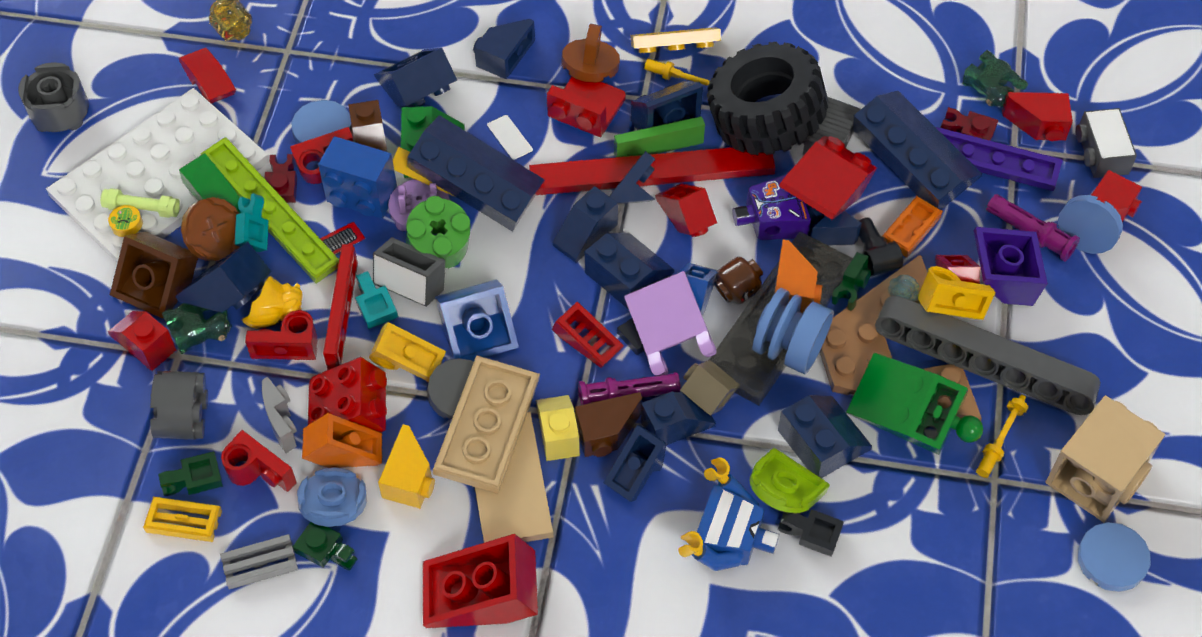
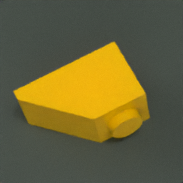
(406, 472)

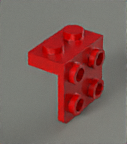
(585, 105)
(350, 392)

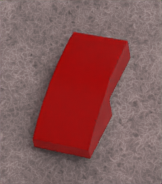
(208, 74)

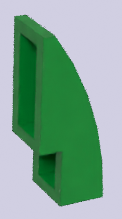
(207, 181)

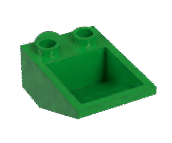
(906, 403)

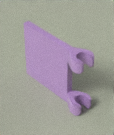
(668, 316)

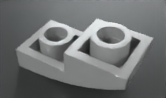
(276, 406)

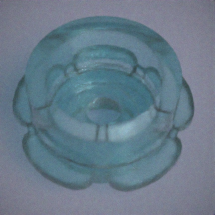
(905, 287)

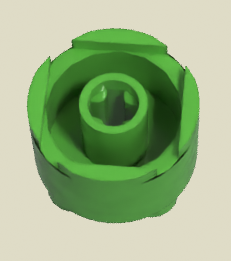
(440, 218)

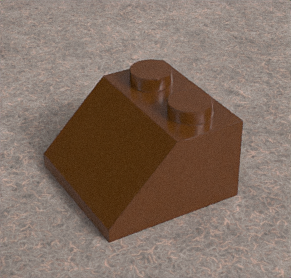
(152, 272)

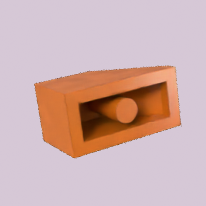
(797, 276)
(341, 443)

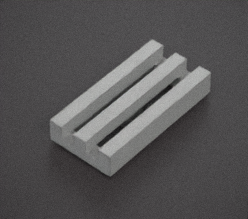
(257, 556)

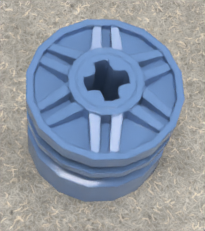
(789, 329)

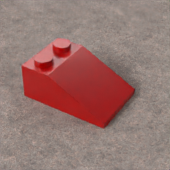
(829, 177)
(481, 585)

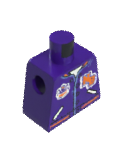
(773, 212)

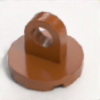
(590, 57)
(210, 229)

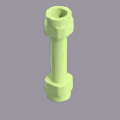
(165, 206)

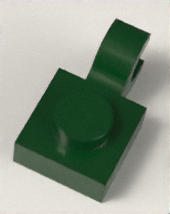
(854, 277)
(197, 474)
(323, 544)

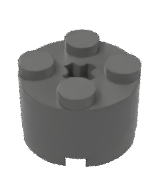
(54, 98)
(178, 405)

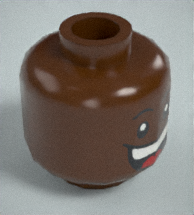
(738, 280)

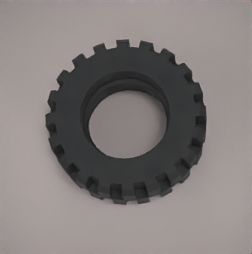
(775, 122)

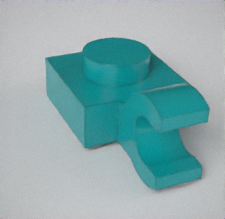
(250, 224)
(374, 303)

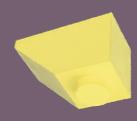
(558, 427)

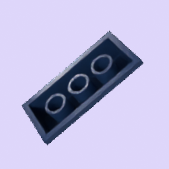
(914, 149)
(474, 172)

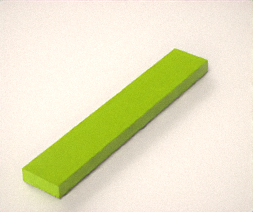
(284, 222)

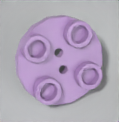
(406, 198)

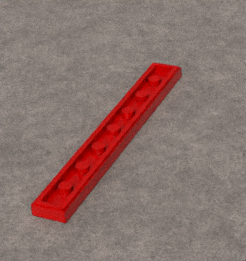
(669, 168)

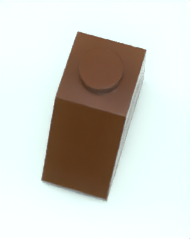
(368, 124)
(607, 423)

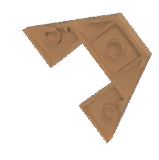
(855, 339)

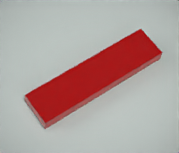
(340, 307)

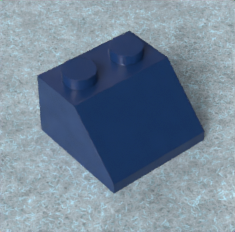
(417, 77)
(667, 105)
(624, 265)
(228, 281)
(822, 434)

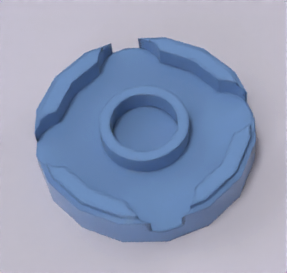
(319, 119)
(1093, 221)
(332, 497)
(1114, 556)

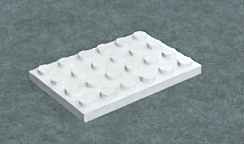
(148, 166)

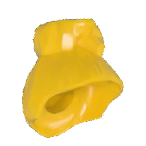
(273, 304)

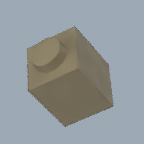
(709, 386)

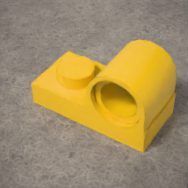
(947, 294)
(403, 350)

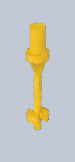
(667, 71)
(993, 452)

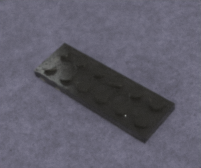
(735, 354)

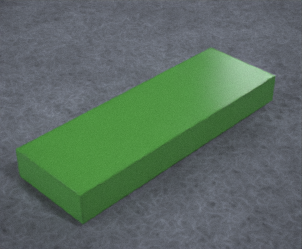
(660, 138)

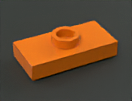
(913, 225)

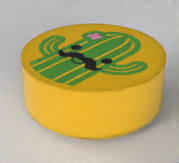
(125, 220)

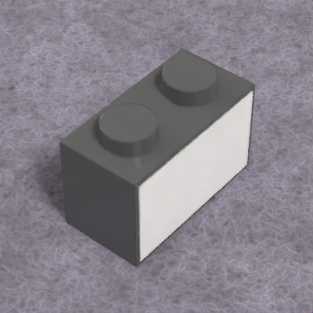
(1106, 142)
(408, 271)

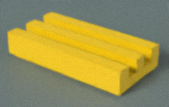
(210, 524)

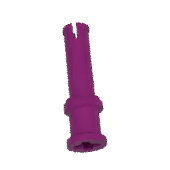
(1047, 233)
(611, 388)

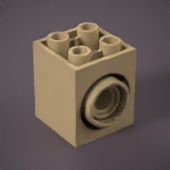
(1105, 459)

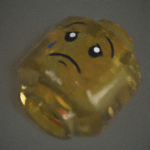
(230, 19)

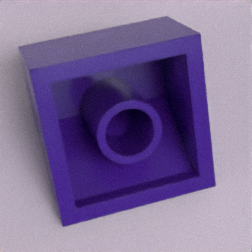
(1011, 264)

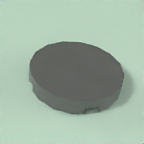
(447, 386)

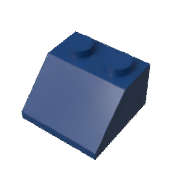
(477, 321)

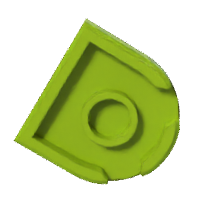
(786, 483)

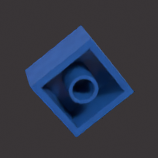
(357, 177)

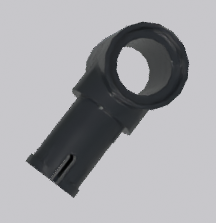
(882, 255)

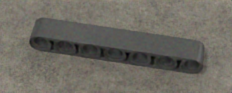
(989, 355)

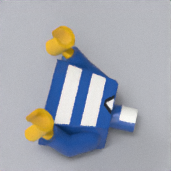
(728, 525)

